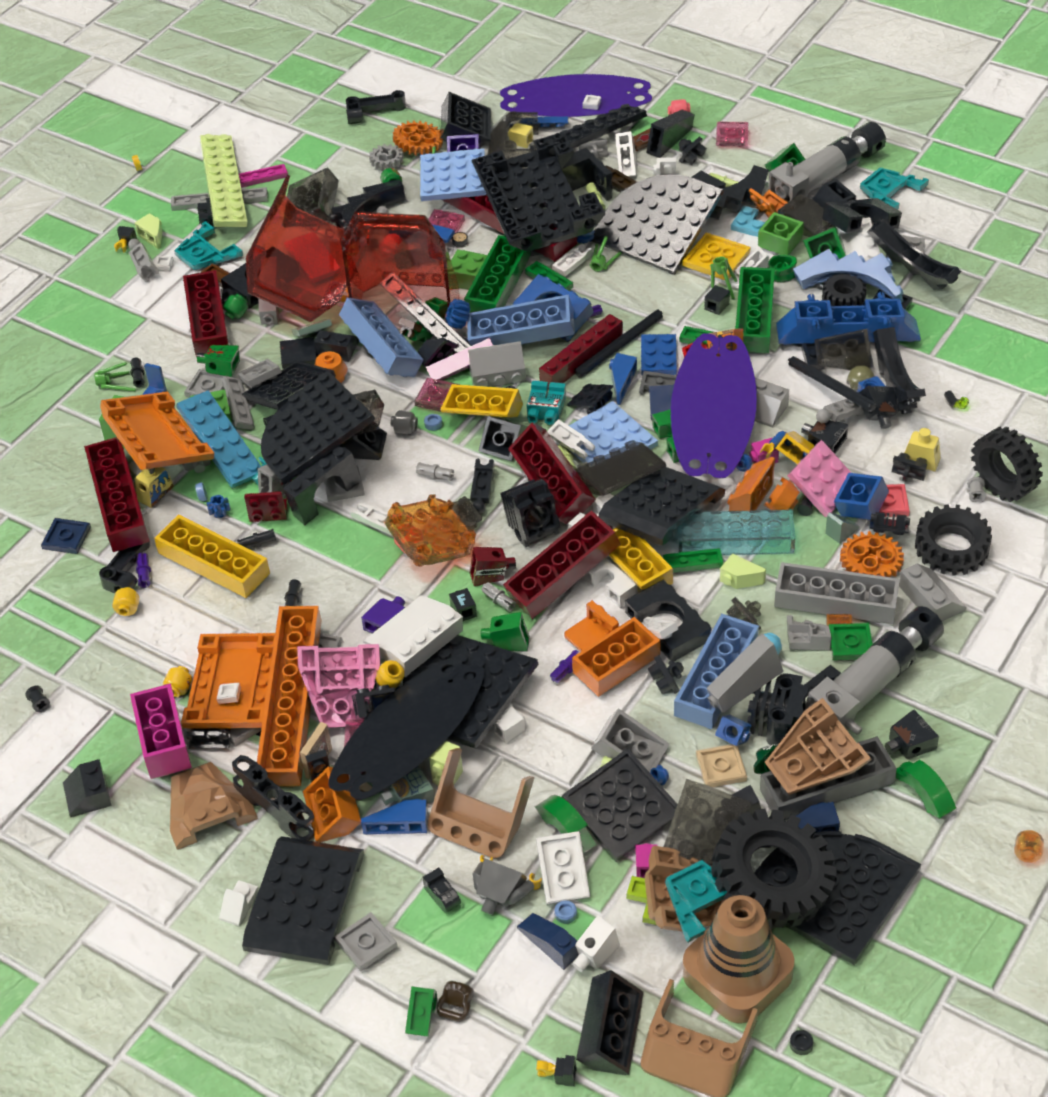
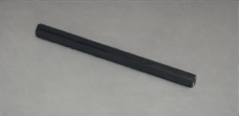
(618, 343)
(832, 383)

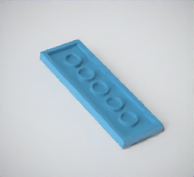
(216, 430)

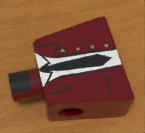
(489, 565)

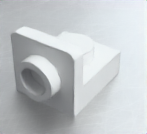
(665, 166)

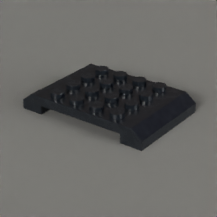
(659, 504)
(302, 900)

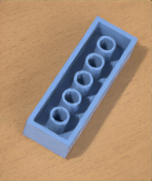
(523, 322)
(381, 337)
(722, 647)

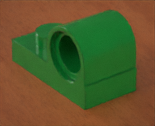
(420, 1010)

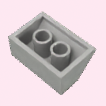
(497, 365)
(771, 402)
(928, 590)

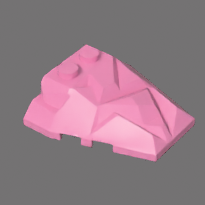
(335, 676)

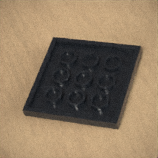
(293, 378)
(622, 804)

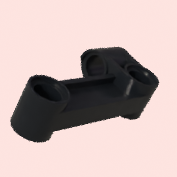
(357, 106)
(116, 573)

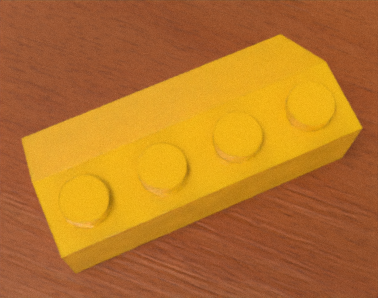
(482, 401)
(640, 561)

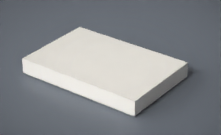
(563, 867)

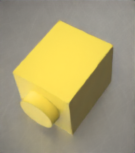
(521, 134)

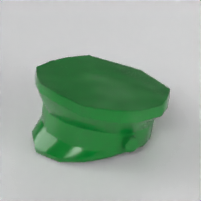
(783, 267)

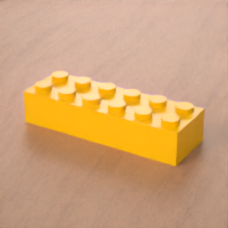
(212, 556)

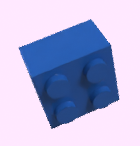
(861, 495)

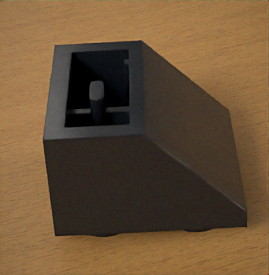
(833, 192)

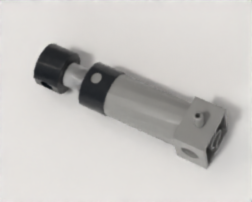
(827, 163)
(878, 666)

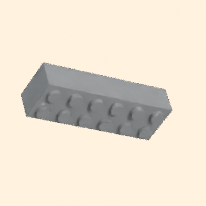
(836, 592)

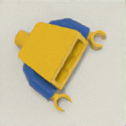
(790, 444)

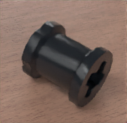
(38, 700)

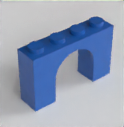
(544, 288)

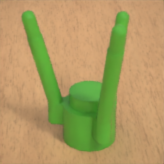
(598, 260)
(720, 266)
(103, 377)

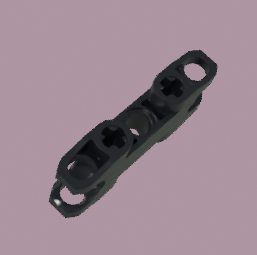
(260, 790)

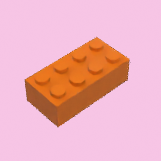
(616, 656)

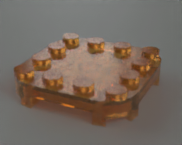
(429, 531)

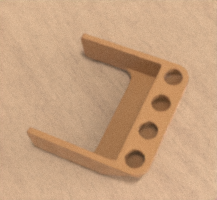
(471, 820)
(692, 1057)

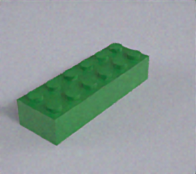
(497, 276)
(755, 307)

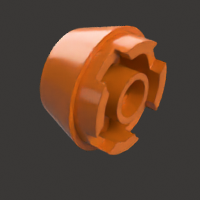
(333, 361)
(783, 496)

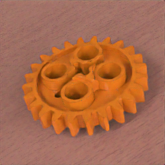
(417, 137)
(872, 555)

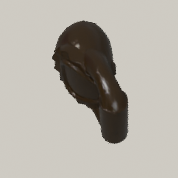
(458, 995)

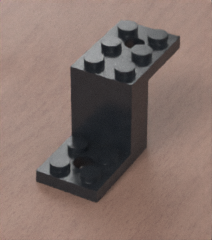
(586, 169)

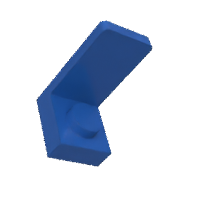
(155, 379)

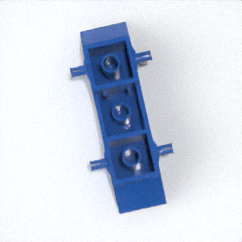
(818, 319)

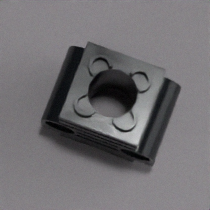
(531, 511)
(778, 708)

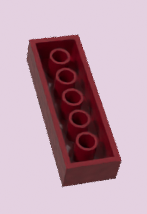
(205, 311)
(544, 460)
(562, 564)

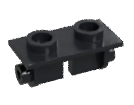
(209, 738)

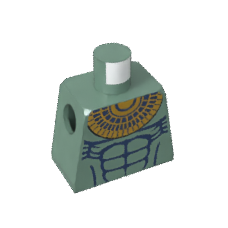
(410, 787)

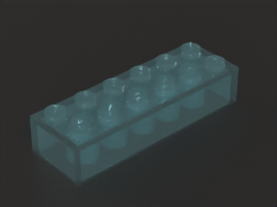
(739, 532)

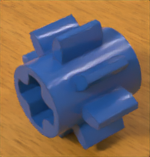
(218, 506)

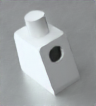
(596, 945)

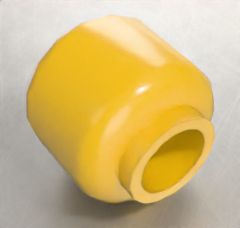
(126, 601)
(390, 674)
(179, 679)

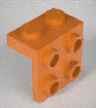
(768, 202)
(592, 628)

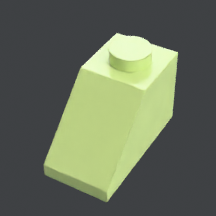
(150, 230)
(741, 573)

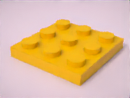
(711, 247)

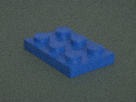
(658, 353)

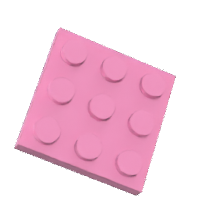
(820, 477)

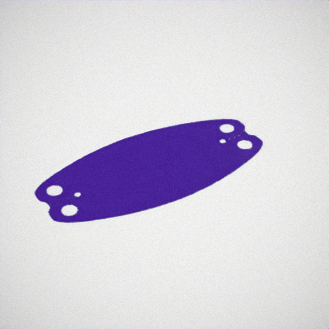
(566, 93)
(713, 405)

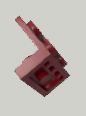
(266, 506)

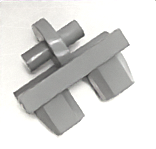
(599, 148)

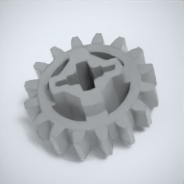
(386, 157)

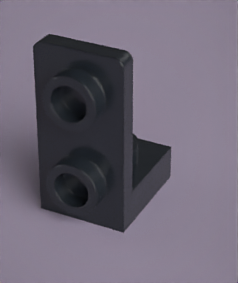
(360, 706)

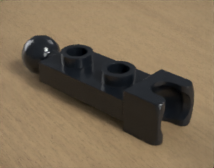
(482, 484)

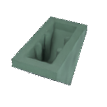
(839, 527)

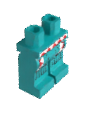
(545, 404)

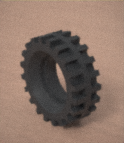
(995, 472)
(958, 522)

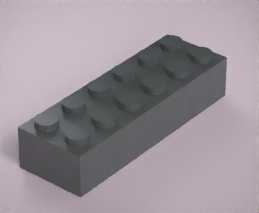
(871, 776)

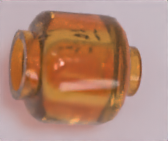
(1029, 846)

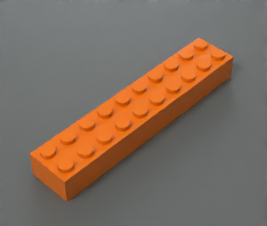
(287, 699)

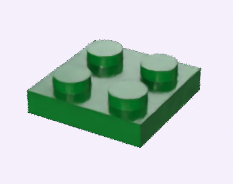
(849, 640)

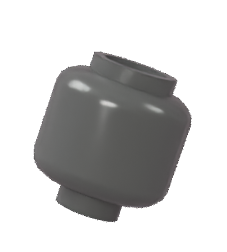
(404, 422)

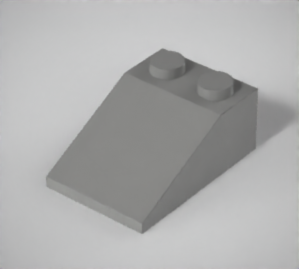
(625, 732)

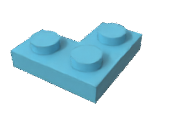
(746, 222)

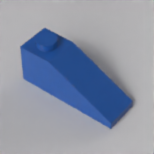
(622, 373)
(401, 818)

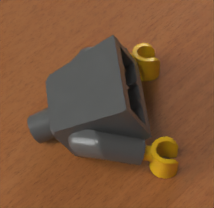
(501, 885)

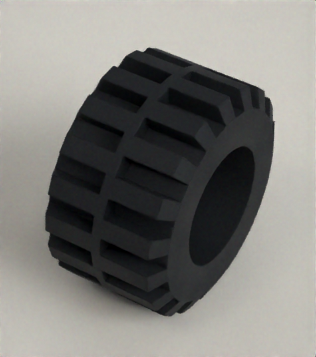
(844, 290)

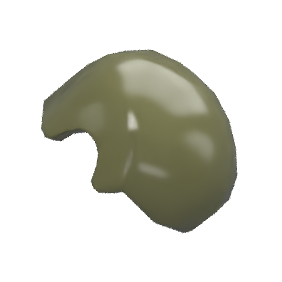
(859, 374)

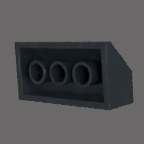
(610, 1024)

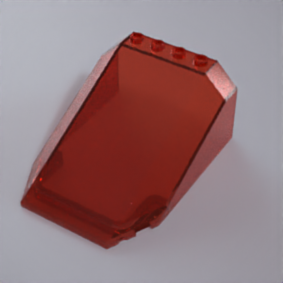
(398, 244)
(296, 261)

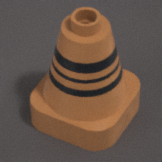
(738, 961)

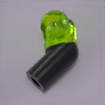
(954, 402)

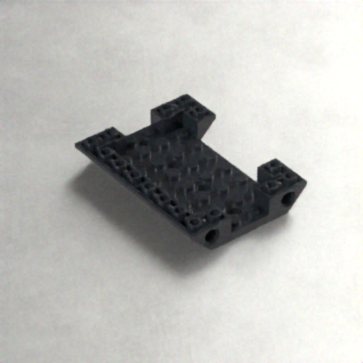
(520, 206)

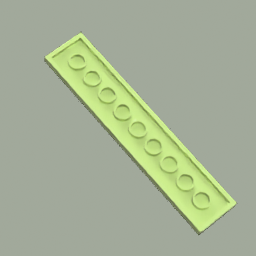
(223, 181)

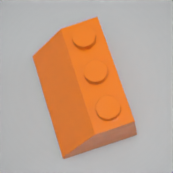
(753, 487)
(333, 810)

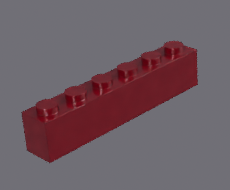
(563, 364)

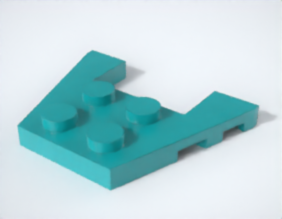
(886, 182)
(200, 254)
(691, 892)

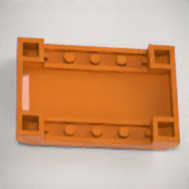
(153, 431)
(228, 660)

